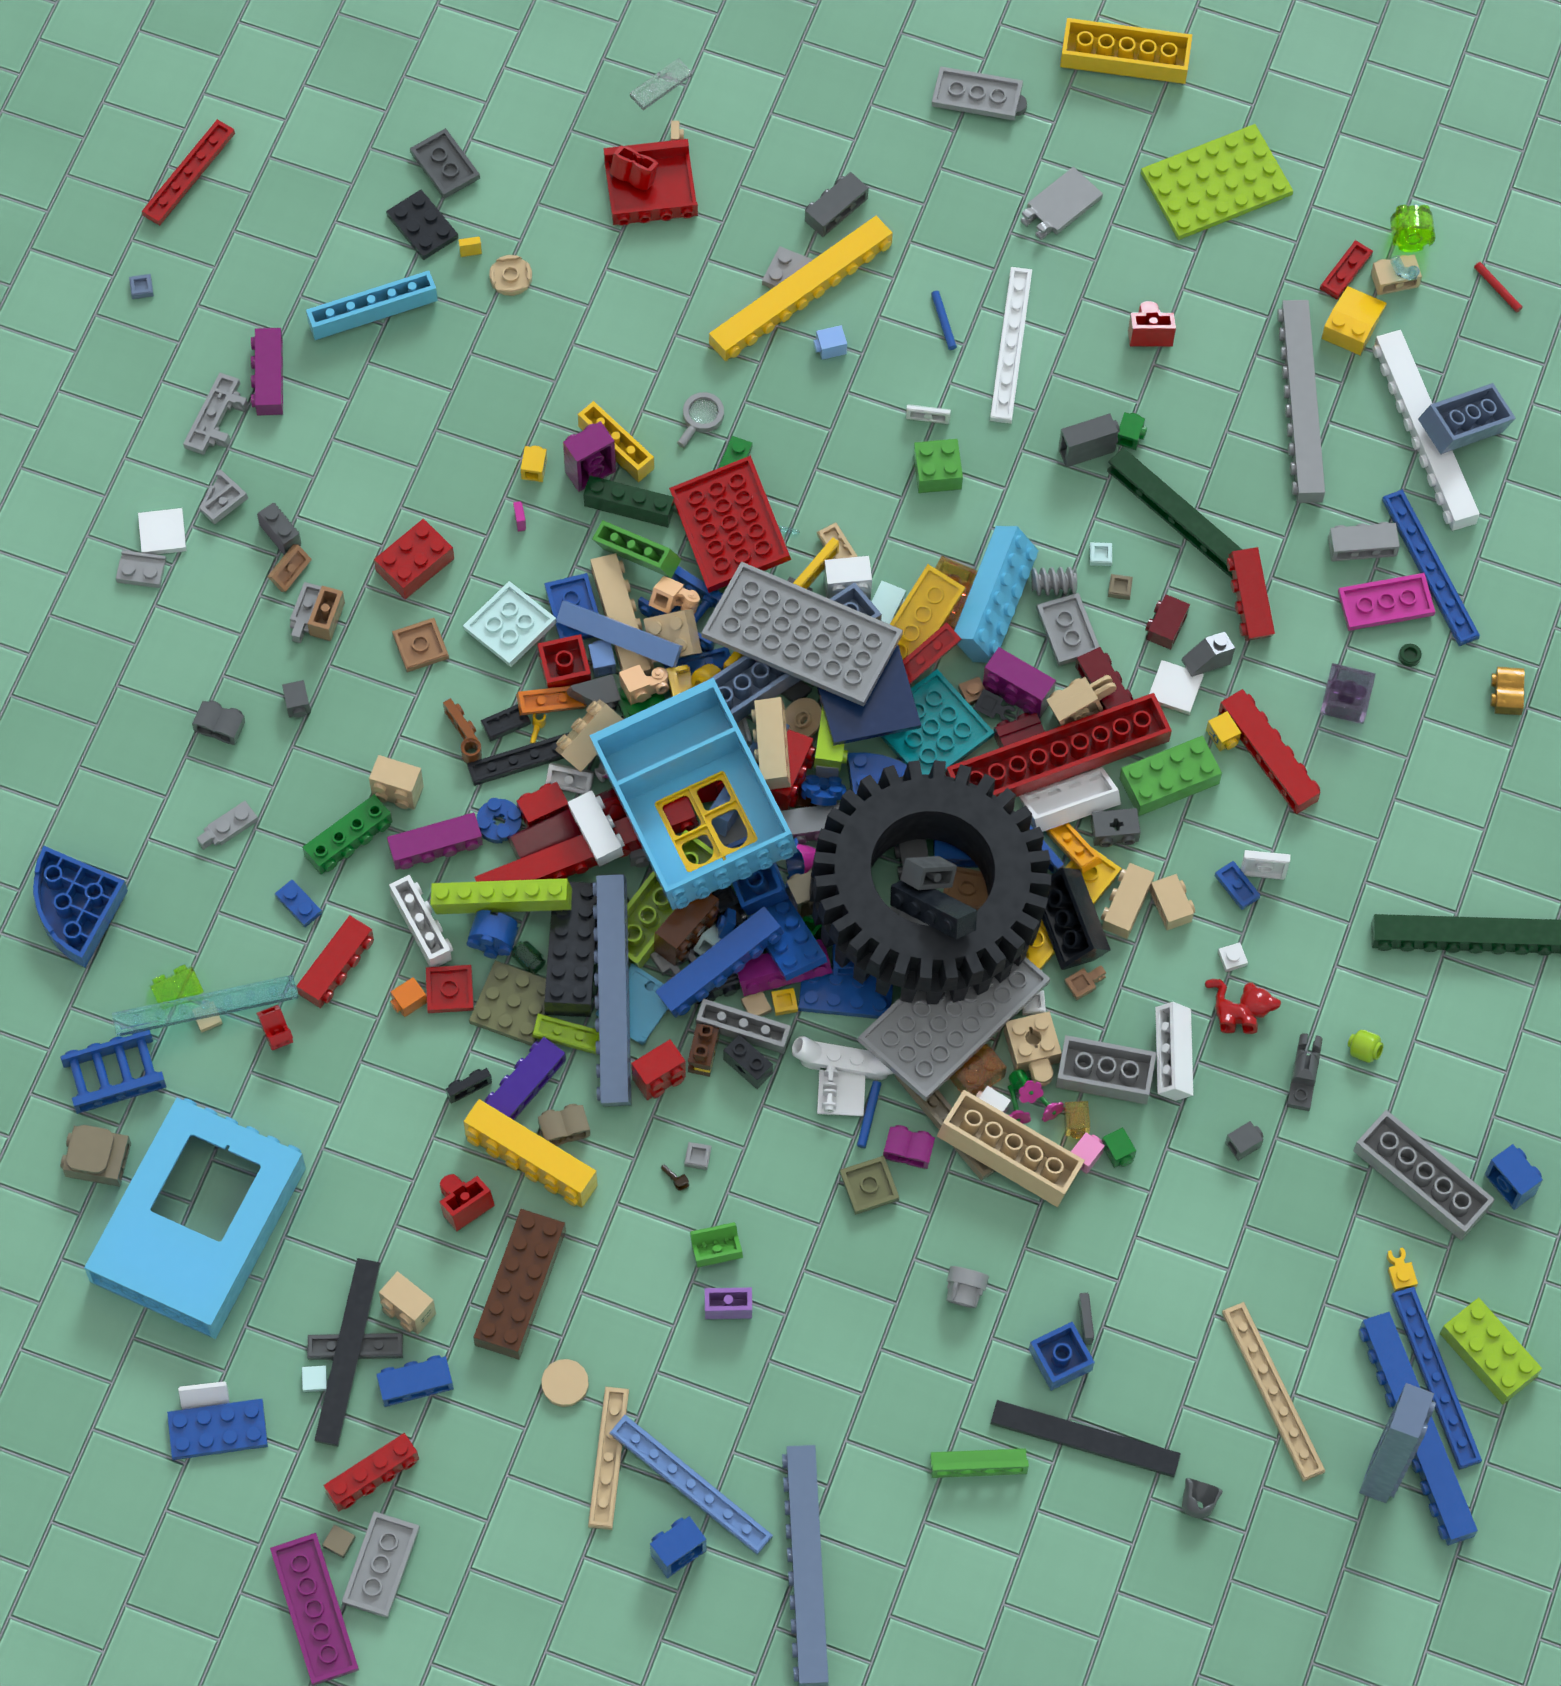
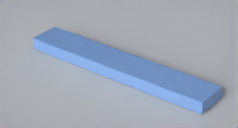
(619, 633)

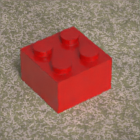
(564, 662)
(659, 1070)

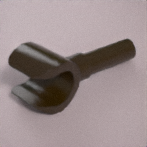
(680, 1182)

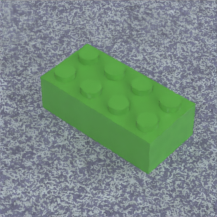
(1170, 775)

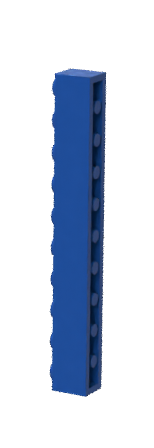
(1431, 1459)

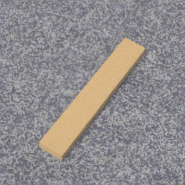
(607, 1460)

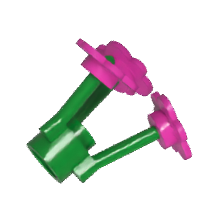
(1029, 1092)

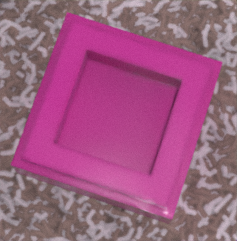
(519, 516)

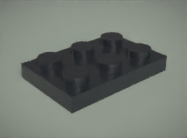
(422, 224)

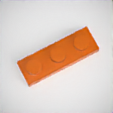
(546, 701)

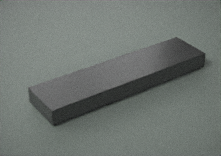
(373, 1346)

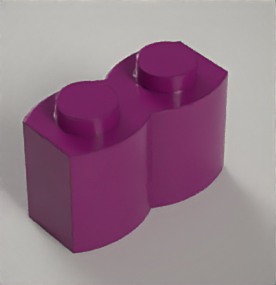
(909, 1146)

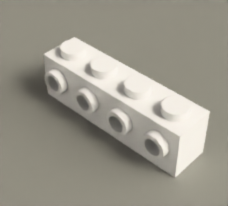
(420, 921)
(1174, 1051)

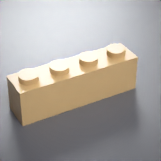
(772, 742)

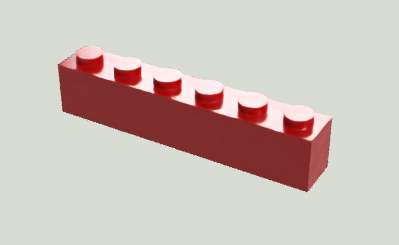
(1270, 752)

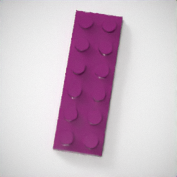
(314, 1609)

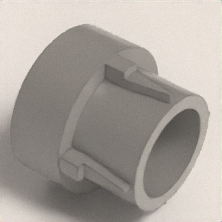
(965, 1286)

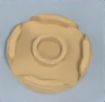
(510, 275)
(565, 1382)

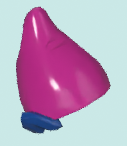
(801, 861)

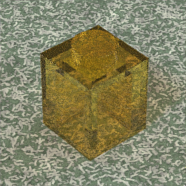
(1076, 1118)

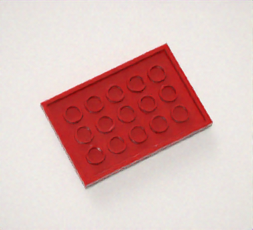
(729, 522)

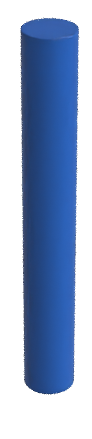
(943, 320)
(869, 1113)

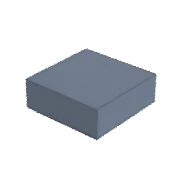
(141, 286)

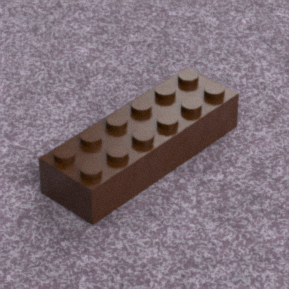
(519, 1284)

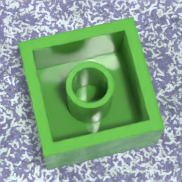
(938, 465)

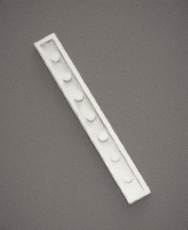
(1011, 345)

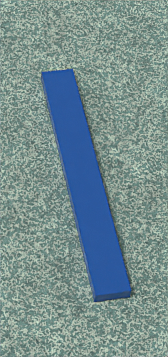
(1430, 564)
(1436, 1378)

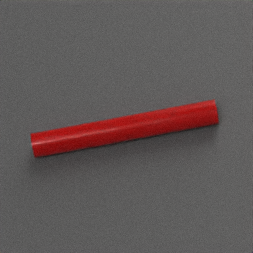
(1499, 288)

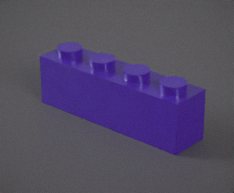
(527, 1078)

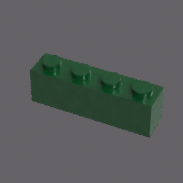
(629, 501)

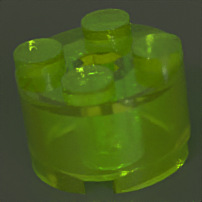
(1412, 227)

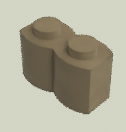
(564, 1125)

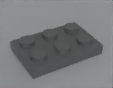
(445, 163)

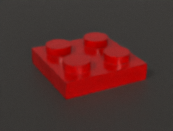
(449, 989)

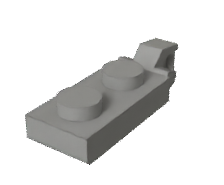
(303, 610)
(228, 826)

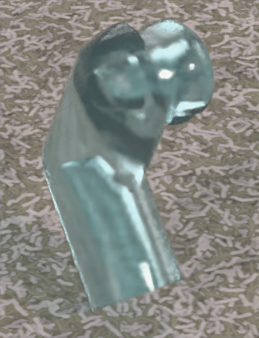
(1409, 273)

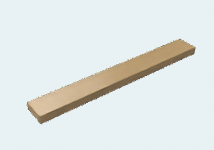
(1273, 1391)

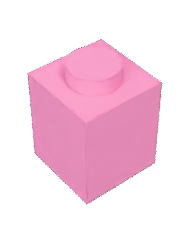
(1089, 1149)

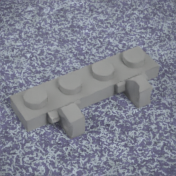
(206, 426)

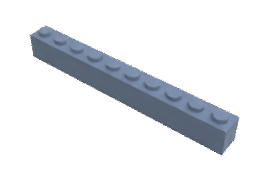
(613, 990)
(807, 1566)

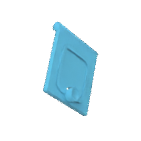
(644, 1004)

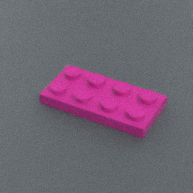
(1386, 601)

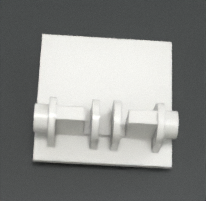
(840, 1093)

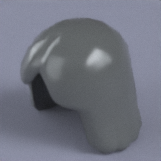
(1200, 1492)

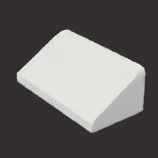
(928, 414)
(570, 778)
(203, 1395)

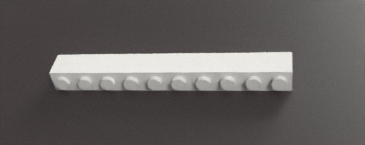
(1412, 401)

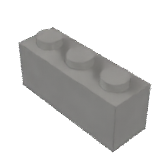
(1363, 541)

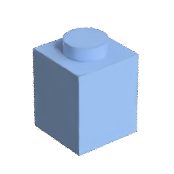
(830, 342)

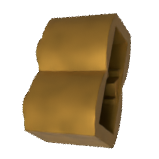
(1508, 691)

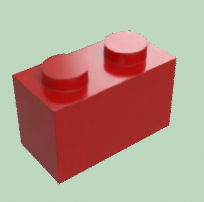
(542, 803)

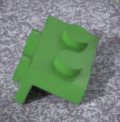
(716, 1244)

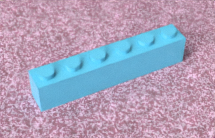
(371, 305)

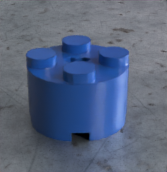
(493, 933)

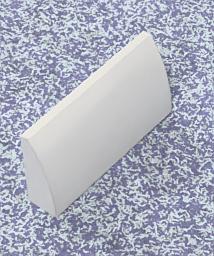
(1071, 799)

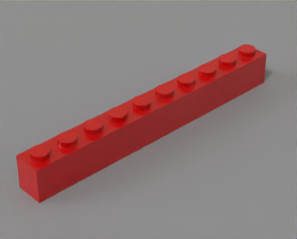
(575, 855)

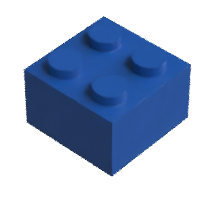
(1514, 1176)
(1061, 1356)
(677, 1546)

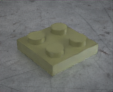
(869, 1185)

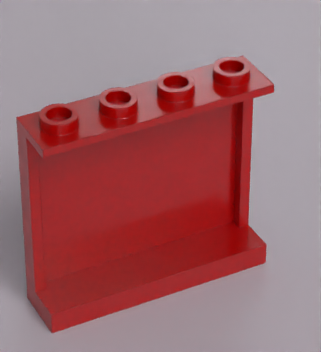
(667, 198)

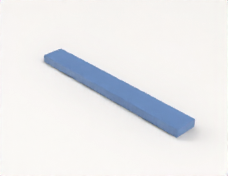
(691, 1484)

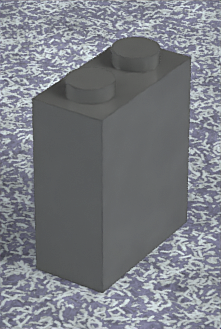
(1088, 440)

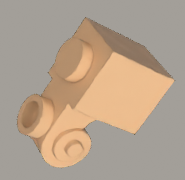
(670, 593)
(639, 686)

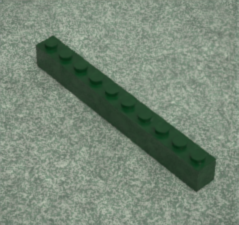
(1466, 934)

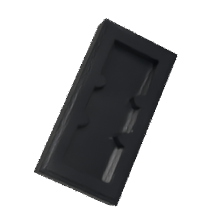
(504, 723)

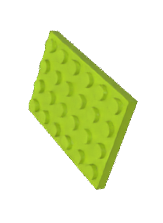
(1216, 181)

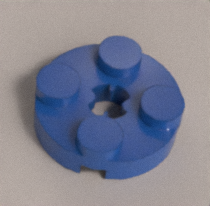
(823, 790)
(499, 808)

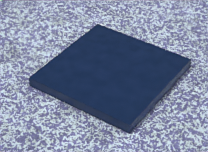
(886, 712)

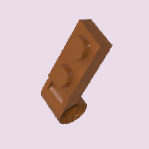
(465, 729)

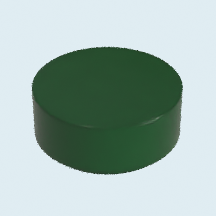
(1409, 655)

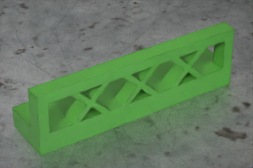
(979, 1463)

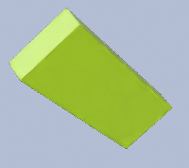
(566, 1033)

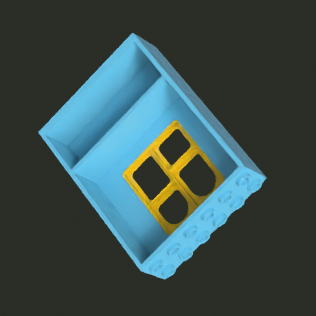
(672, 755)

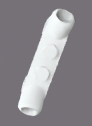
(847, 1059)

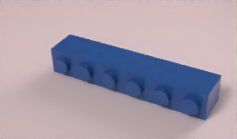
(720, 962)

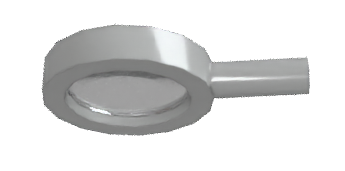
(702, 414)

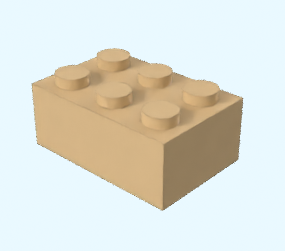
(577, 745)

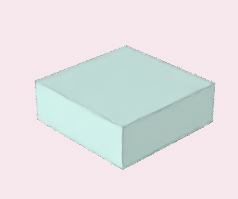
(1100, 554)
(314, 1378)

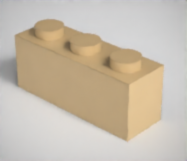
(1127, 900)

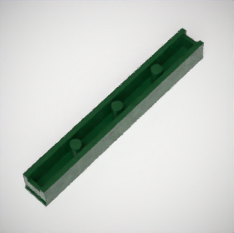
(1172, 508)

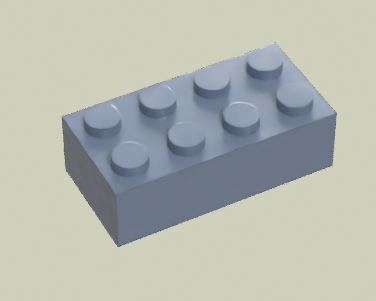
(1466, 418)

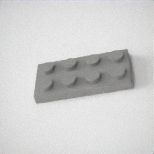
(977, 93)
(380, 1564)

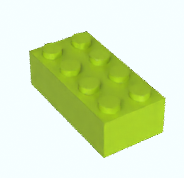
(1490, 1351)

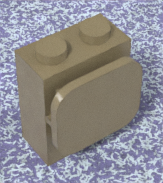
(96, 1155)

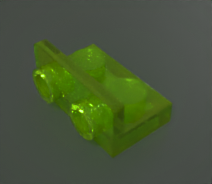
(176, 986)

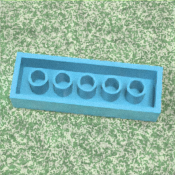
(995, 593)

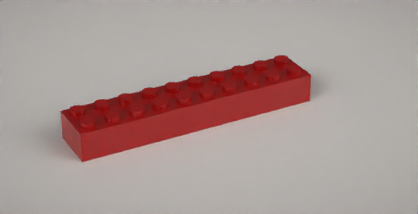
(1072, 747)

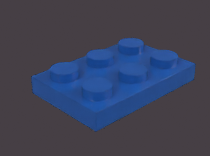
(574, 590)

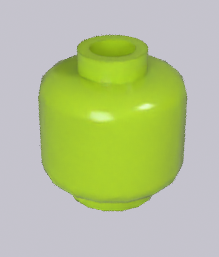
(1365, 1046)

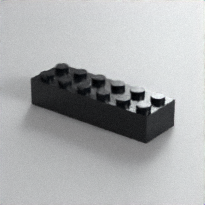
(571, 956)

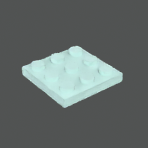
(510, 624)

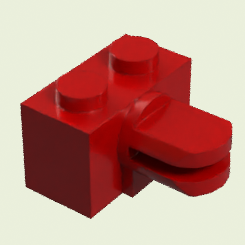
(1151, 326)
(464, 1200)

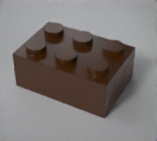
(685, 928)

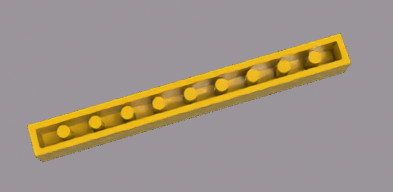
(800, 288)

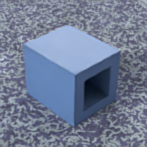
(602, 658)

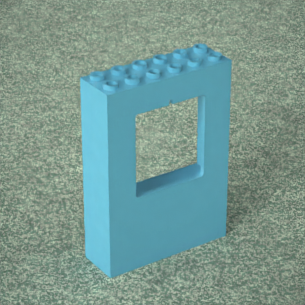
(175, 1266)

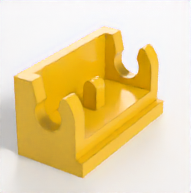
(679, 679)

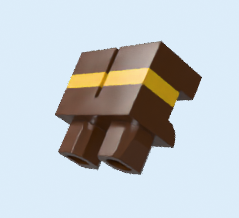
(703, 1050)

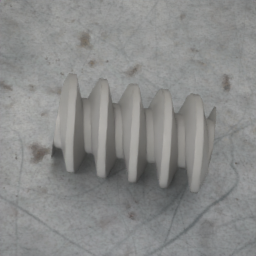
(1054, 580)

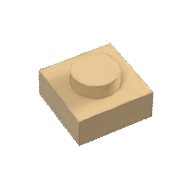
(676, 132)

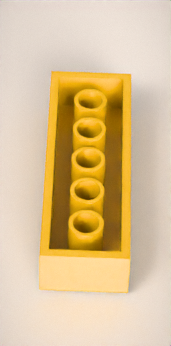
(1126, 50)
(530, 1154)

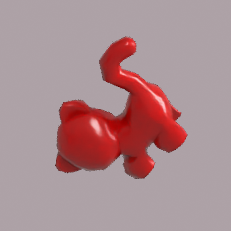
(1253, 1004)

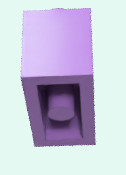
(728, 1303)

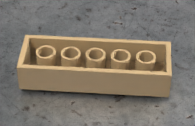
(1010, 1148)

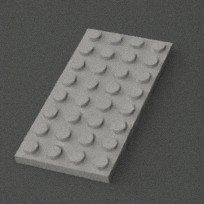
(802, 633)
(935, 1040)

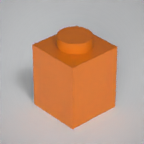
(408, 997)

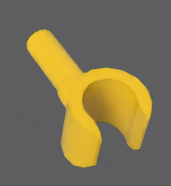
(537, 725)

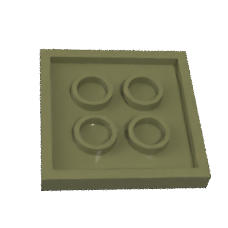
(510, 1003)

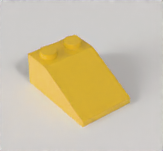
(1353, 320)

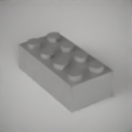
(1106, 1069)

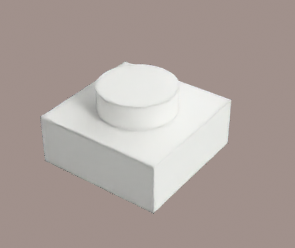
(1232, 957)

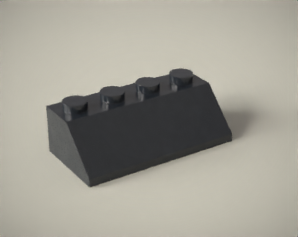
(1073, 921)

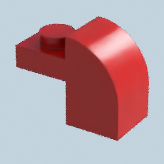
(275, 1027)

